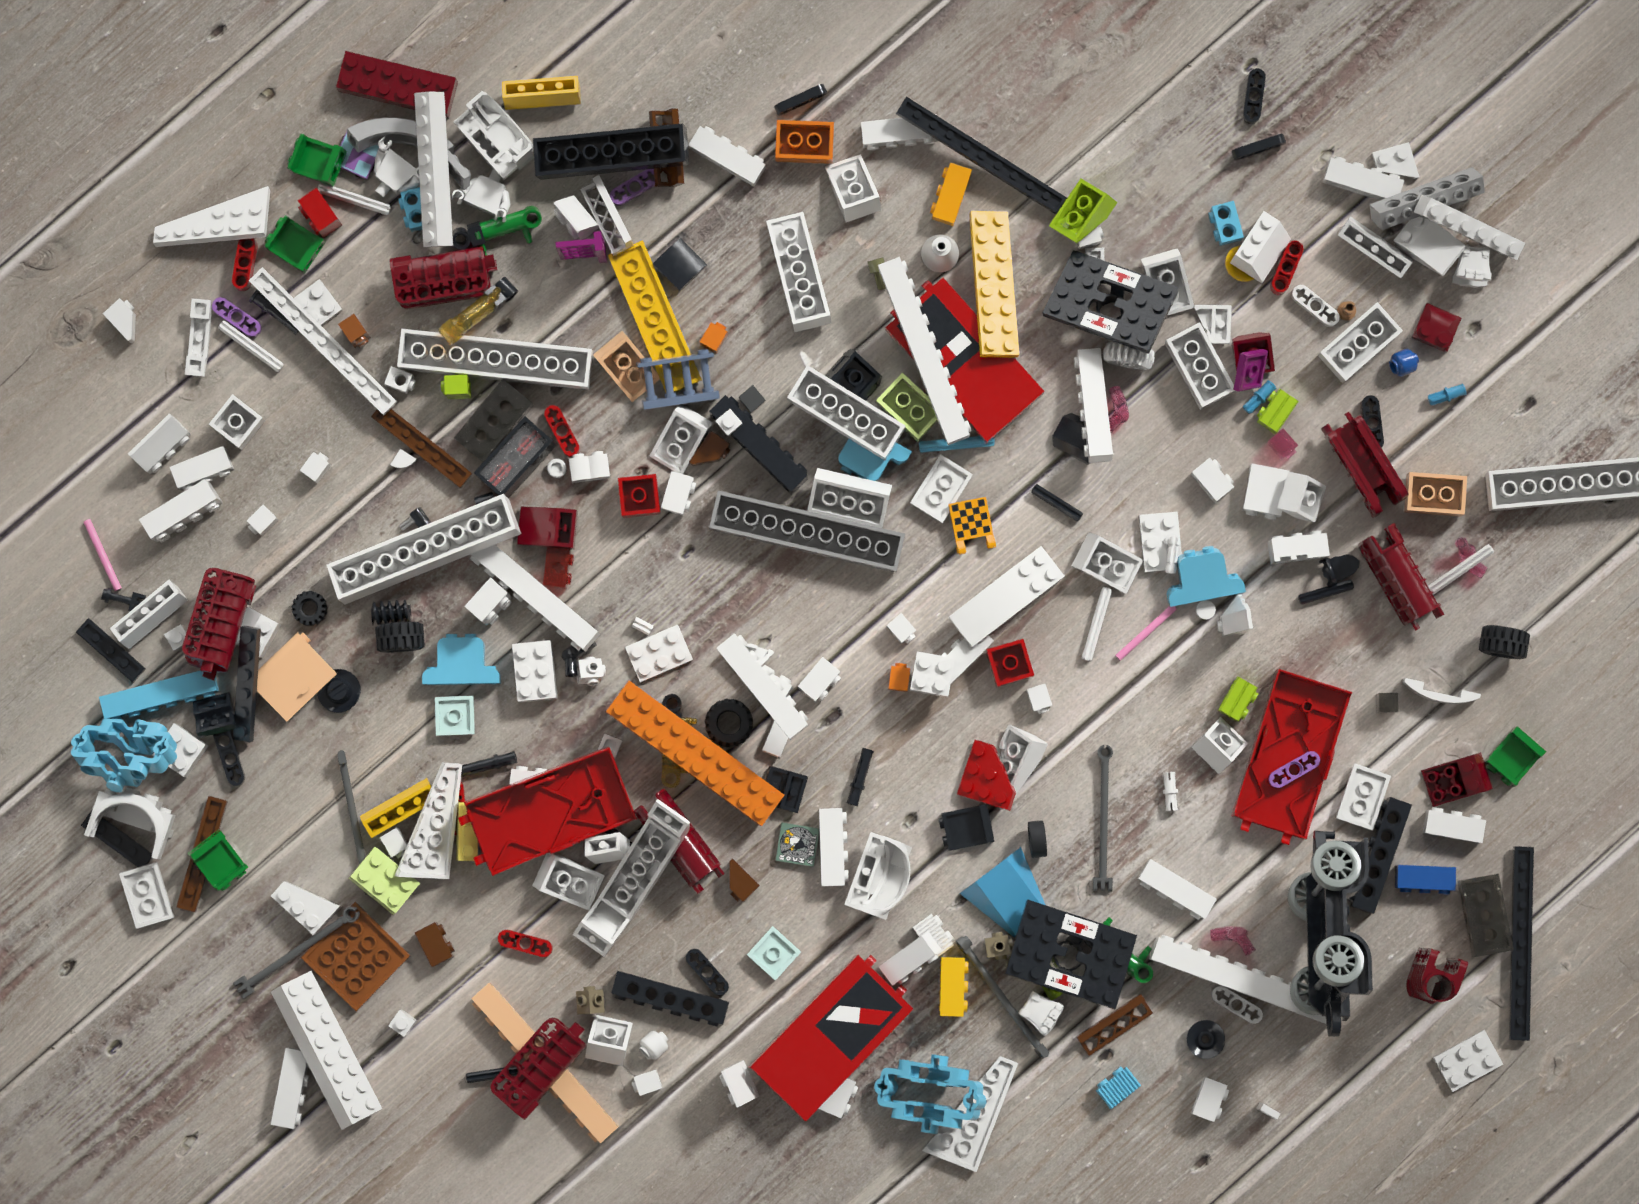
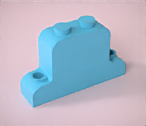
(866, 464)
(1203, 578)
(461, 663)

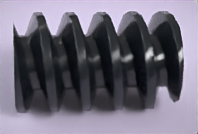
(391, 612)

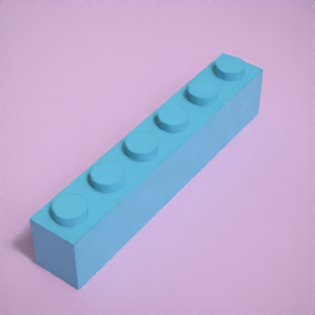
(157, 694)

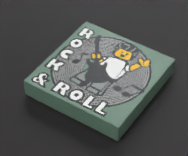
(797, 844)

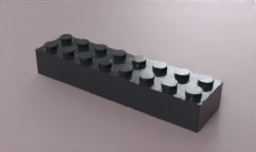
(611, 151)

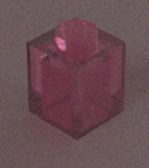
(1283, 444)

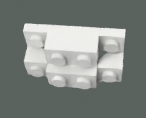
(880, 876)

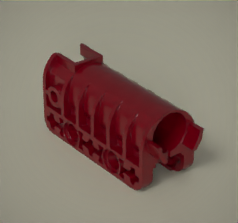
(441, 272)
(1365, 463)
(1400, 578)
(222, 620)
(693, 856)
(1424, 968)
(542, 1068)

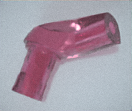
(1120, 408)
(1465, 552)
(1236, 934)

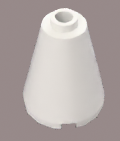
(937, 259)

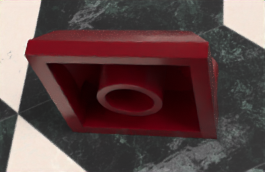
(1436, 327)
(1253, 342)

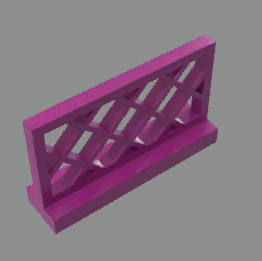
(583, 248)

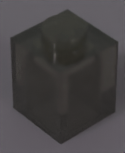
(1387, 703)

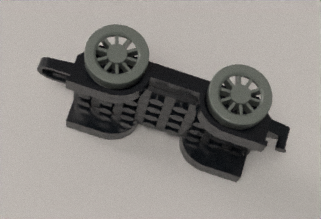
(1336, 957)

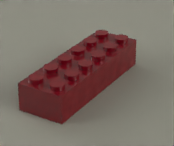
(391, 81)

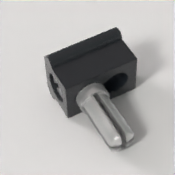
(417, 516)

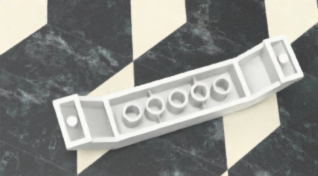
(633, 878)

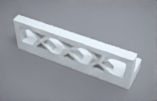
(615, 217)

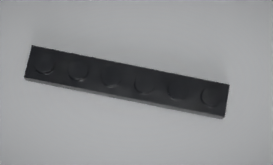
(247, 683)

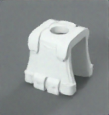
(1473, 267)
(1041, 1012)

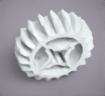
(1127, 357)

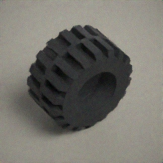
(399, 637)
(1504, 642)
(717, 710)

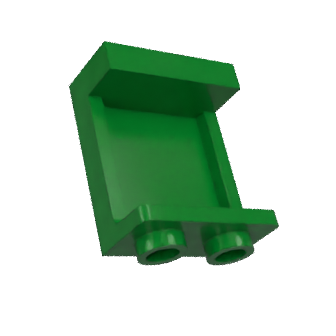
(316, 160)
(294, 244)
(1514, 757)
(218, 861)

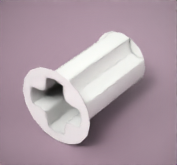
(642, 626)

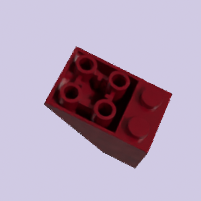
(548, 527)
(1456, 779)

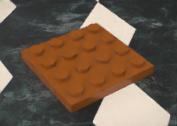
(356, 958)

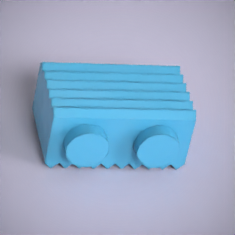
(1117, 1087)

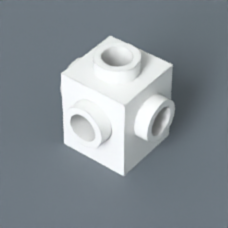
(590, 671)

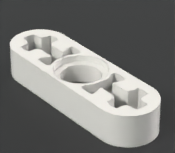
(1323, 319)
(1252, 1007)

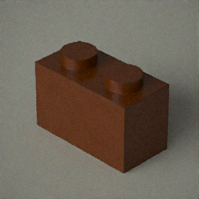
(434, 943)

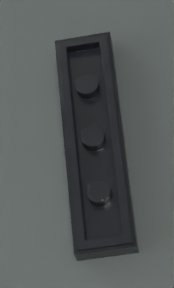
(110, 650)
(120, 842)

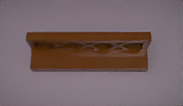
(674, 174)
(1114, 1016)

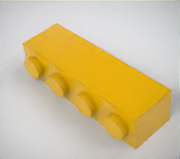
(541, 92)
(396, 808)

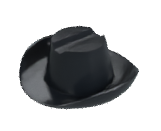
(340, 692)

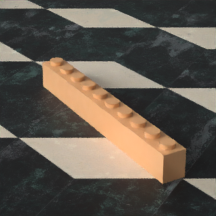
(567, 1087)

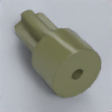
(873, 267)

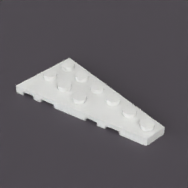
(231, 220)
(433, 836)
(968, 1144)

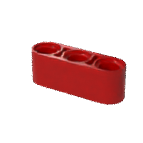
(1290, 259)
(246, 272)

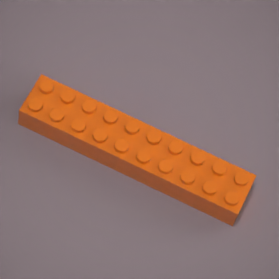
(694, 753)

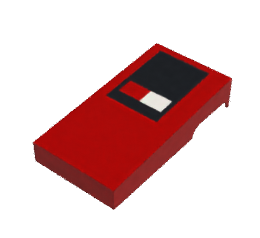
(987, 387)

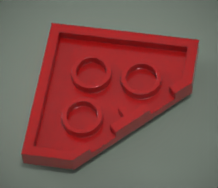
(986, 778)

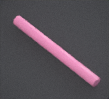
(102, 555)
(1144, 633)

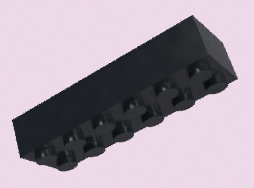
(762, 448)

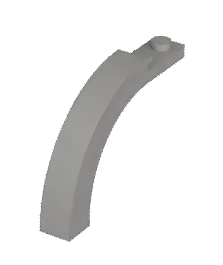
(400, 131)

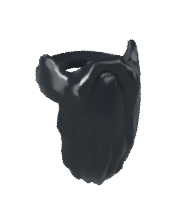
(1339, 568)

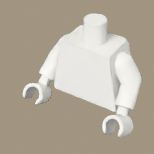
(393, 171)
(486, 195)

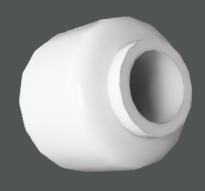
(653, 1045)

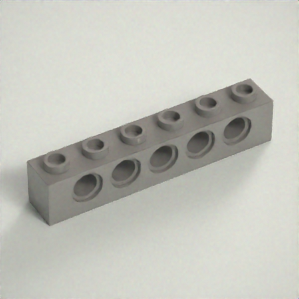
(1445, 190)

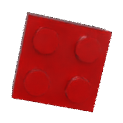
(317, 209)
(639, 496)
(1009, 662)

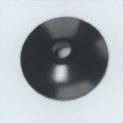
(1215, 1035)

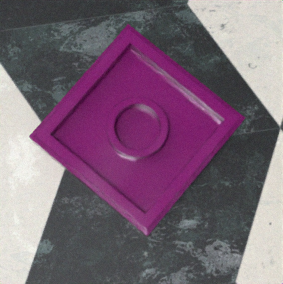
(1250, 370)

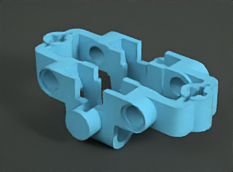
(143, 739)
(933, 1113)

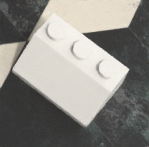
(1261, 247)
(160, 444)

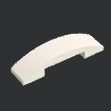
(199, 337)
(1417, 687)

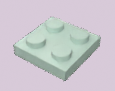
(454, 715)
(774, 953)

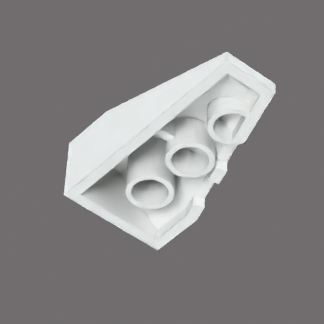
(1235, 618)
(1020, 755)

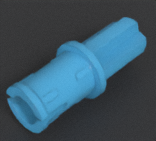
(1447, 394)
(1259, 396)

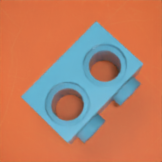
(411, 210)
(1231, 222)

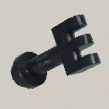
(132, 602)

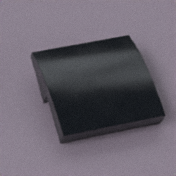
(679, 264)
(214, 715)
(789, 784)

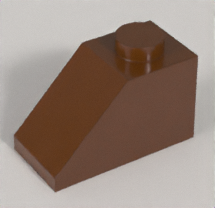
(711, 450)
(741, 882)

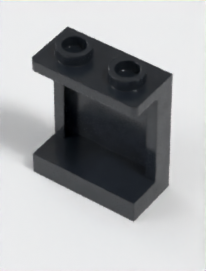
(966, 827)

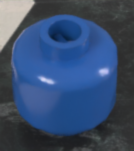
(1404, 362)

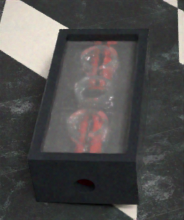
(515, 458)

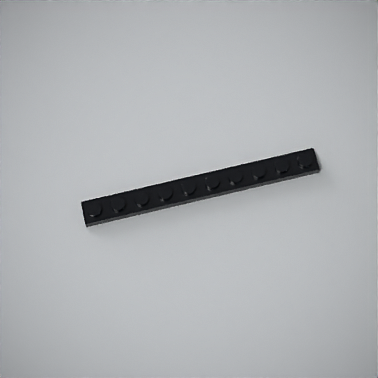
(981, 155)
(1522, 943)

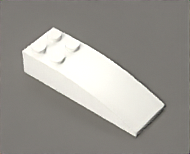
(799, 272)
(1006, 596)

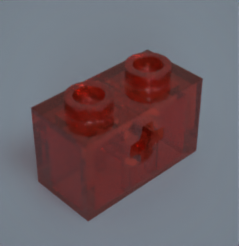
(551, 577)

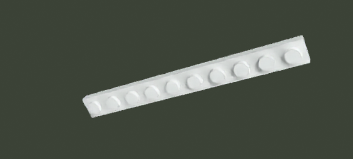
(323, 341)

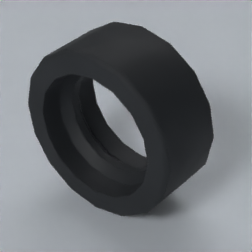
(1037, 839)

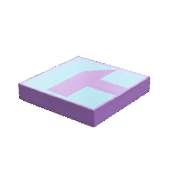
(358, 162)

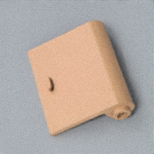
(293, 676)

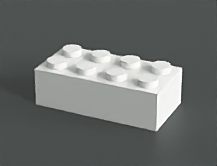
(1360, 342)
(1200, 366)
(849, 498)
(180, 511)

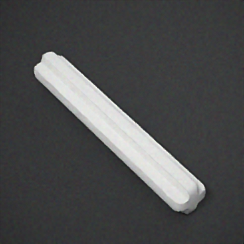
(354, 198)
(251, 346)
(1460, 569)
(1096, 624)

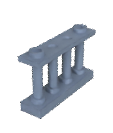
(689, 394)

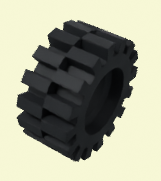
(319, 614)

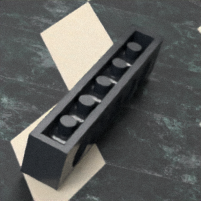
(1401, 810)
(719, 1006)

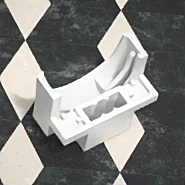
(495, 135)
(134, 810)

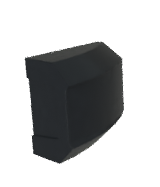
(855, 374)
(1069, 437)

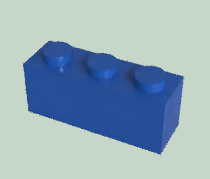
(1425, 878)

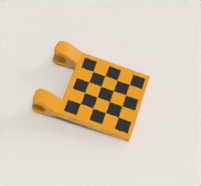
(971, 520)

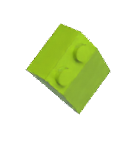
(1082, 211)

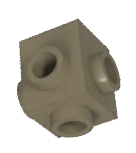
(990, 945)
(590, 1001)

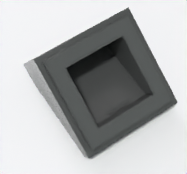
(751, 398)

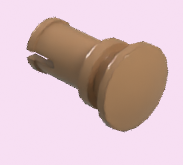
(1347, 310)

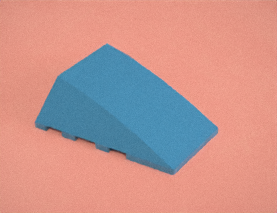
(1004, 891)

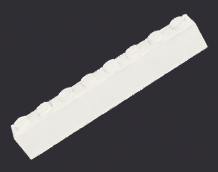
(433, 169)
(537, 596)

